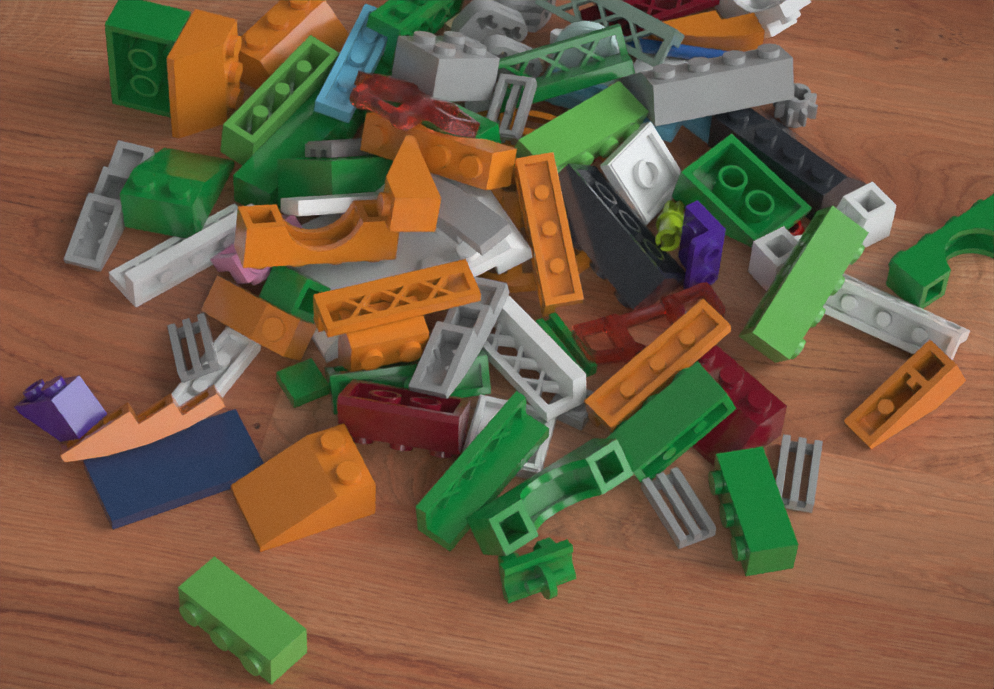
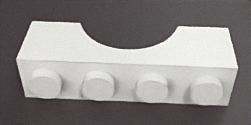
(865, 206)

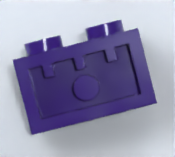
(700, 245)

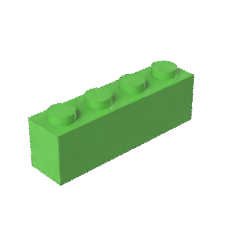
(277, 99)
(587, 129)
(804, 285)

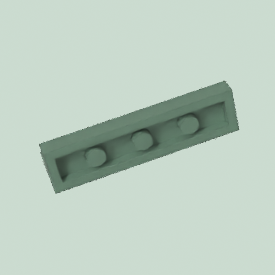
(634, 16)

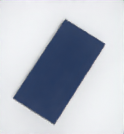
(173, 469)

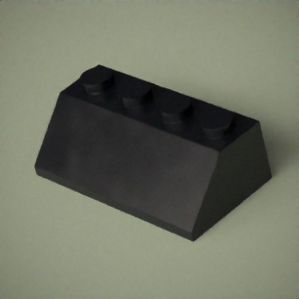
(793, 159)
(616, 239)

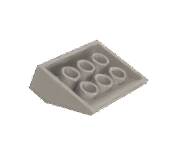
(714, 84)

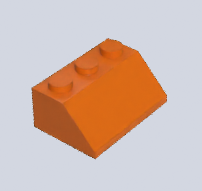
(282, 32)
(204, 74)

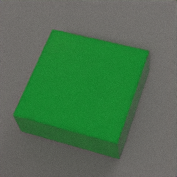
(302, 382)

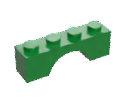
(923, 270)
(518, 514)

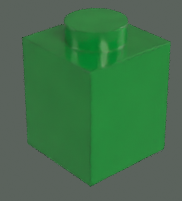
(292, 291)

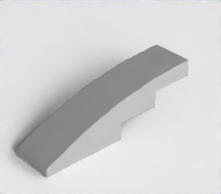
(102, 215)
(468, 219)
(458, 341)

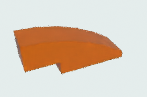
(728, 34)

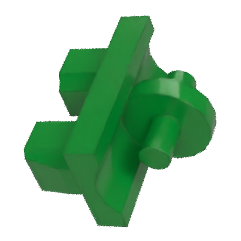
(537, 571)

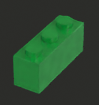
(672, 421)
(753, 511)

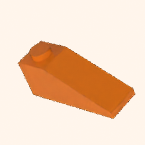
(409, 193)
(258, 319)
(906, 395)

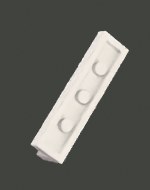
(175, 259)
(892, 318)
(541, 354)

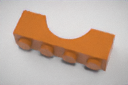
(462, 159)
(269, 240)

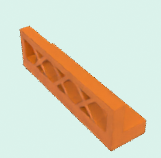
(547, 232)
(435, 288)
(656, 366)

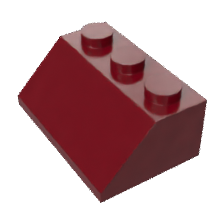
(757, 414)
(403, 418)

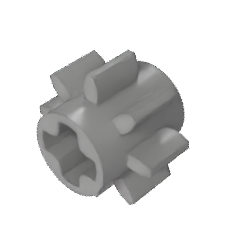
(795, 111)

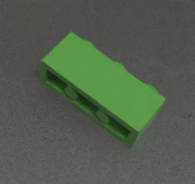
(242, 620)

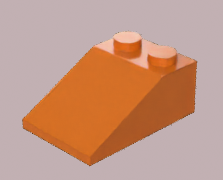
(306, 489)

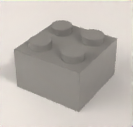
(446, 66)

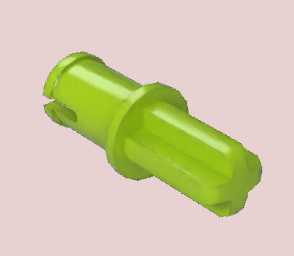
(670, 225)

